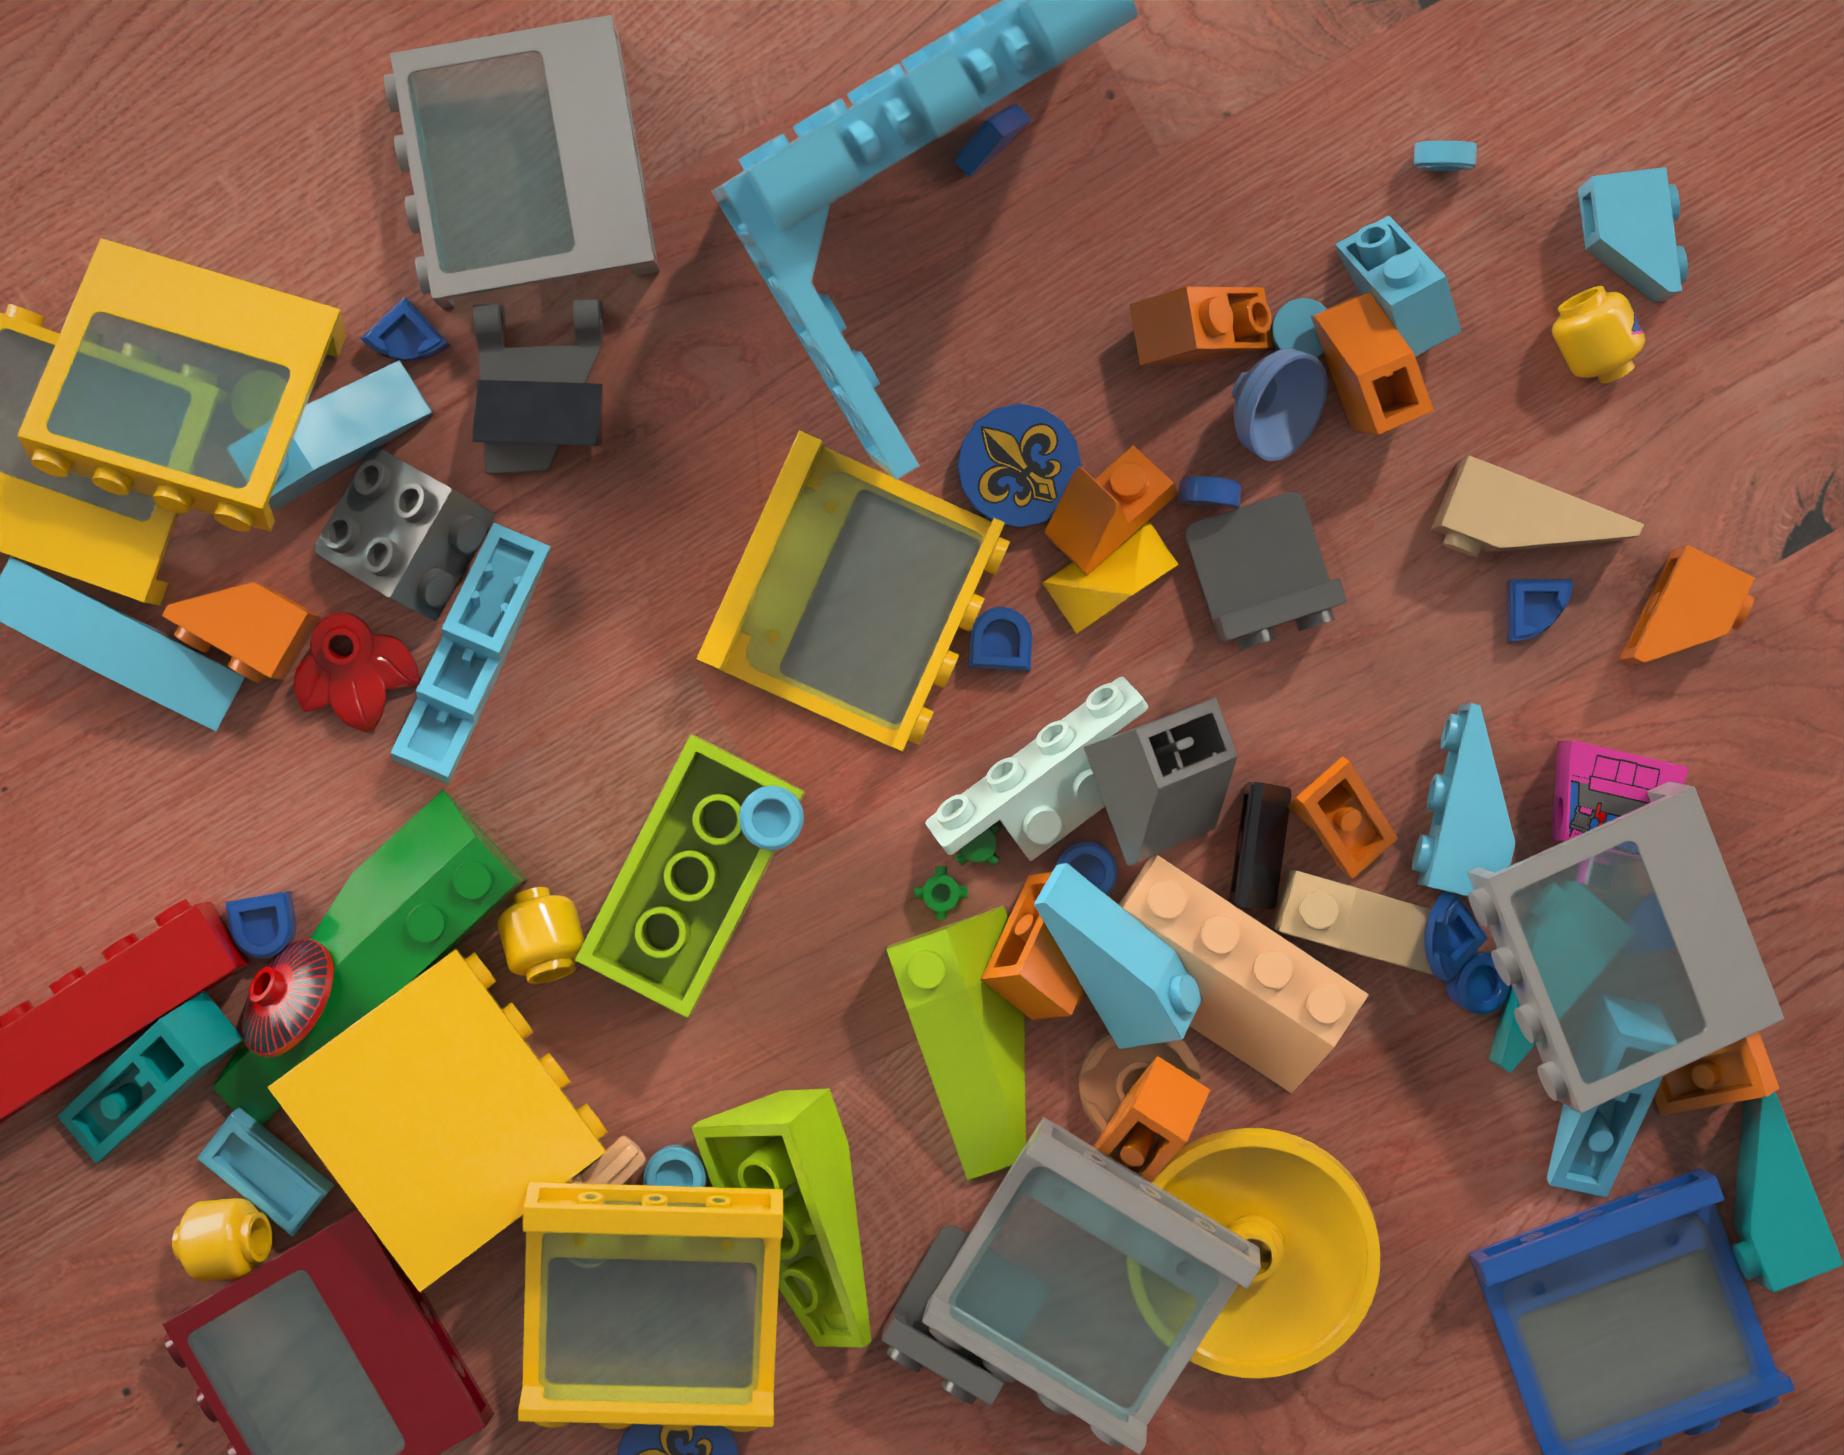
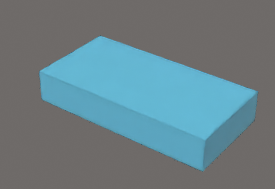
(265, 1171)

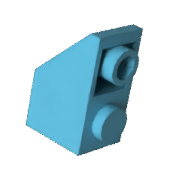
(1632, 229)
(1402, 282)

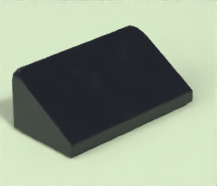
(538, 413)
(1260, 845)

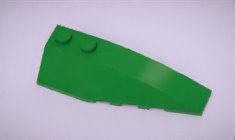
(386, 930)

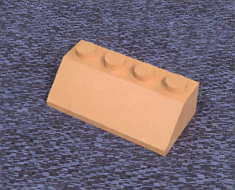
(1256, 987)

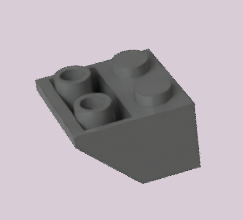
(1165, 778)

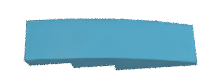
(116, 644)
(470, 652)

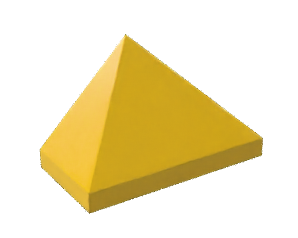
(1119, 577)

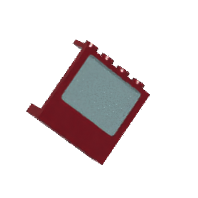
(328, 1355)

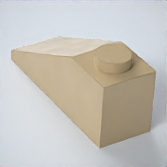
(1507, 512)
(1352, 920)

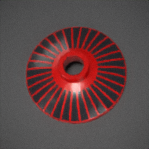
(287, 998)

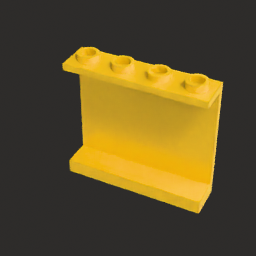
(439, 1116)

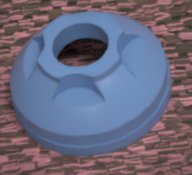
(1289, 407)

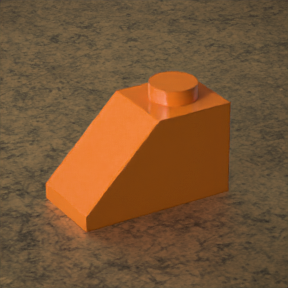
(1689, 605)
(1028, 963)
(1153, 1119)

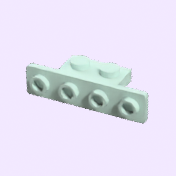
(1045, 785)

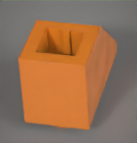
(1201, 324)
(1371, 366)
(250, 624)

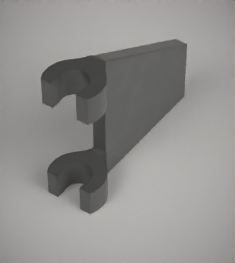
(535, 364)

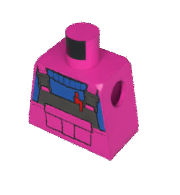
(1602, 785)

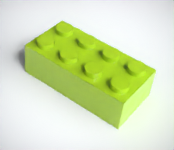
(683, 881)

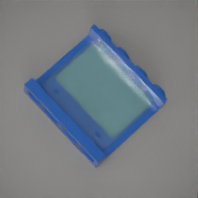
(1629, 1322)

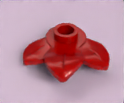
(355, 680)

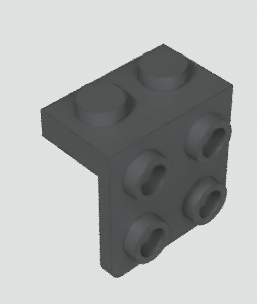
(403, 533)
(1262, 570)
(914, 1344)

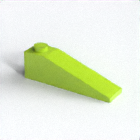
(967, 1038)
(800, 1146)

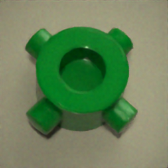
(980, 848)
(941, 892)

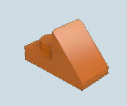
(1106, 511)
(1344, 818)
(1719, 1078)

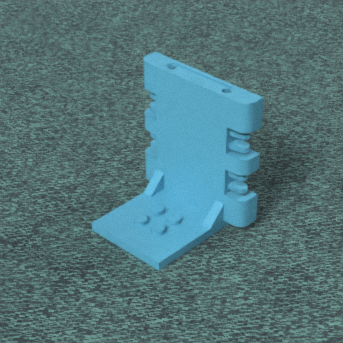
(788, 187)

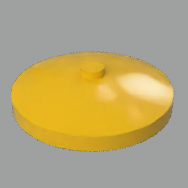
(1312, 1241)

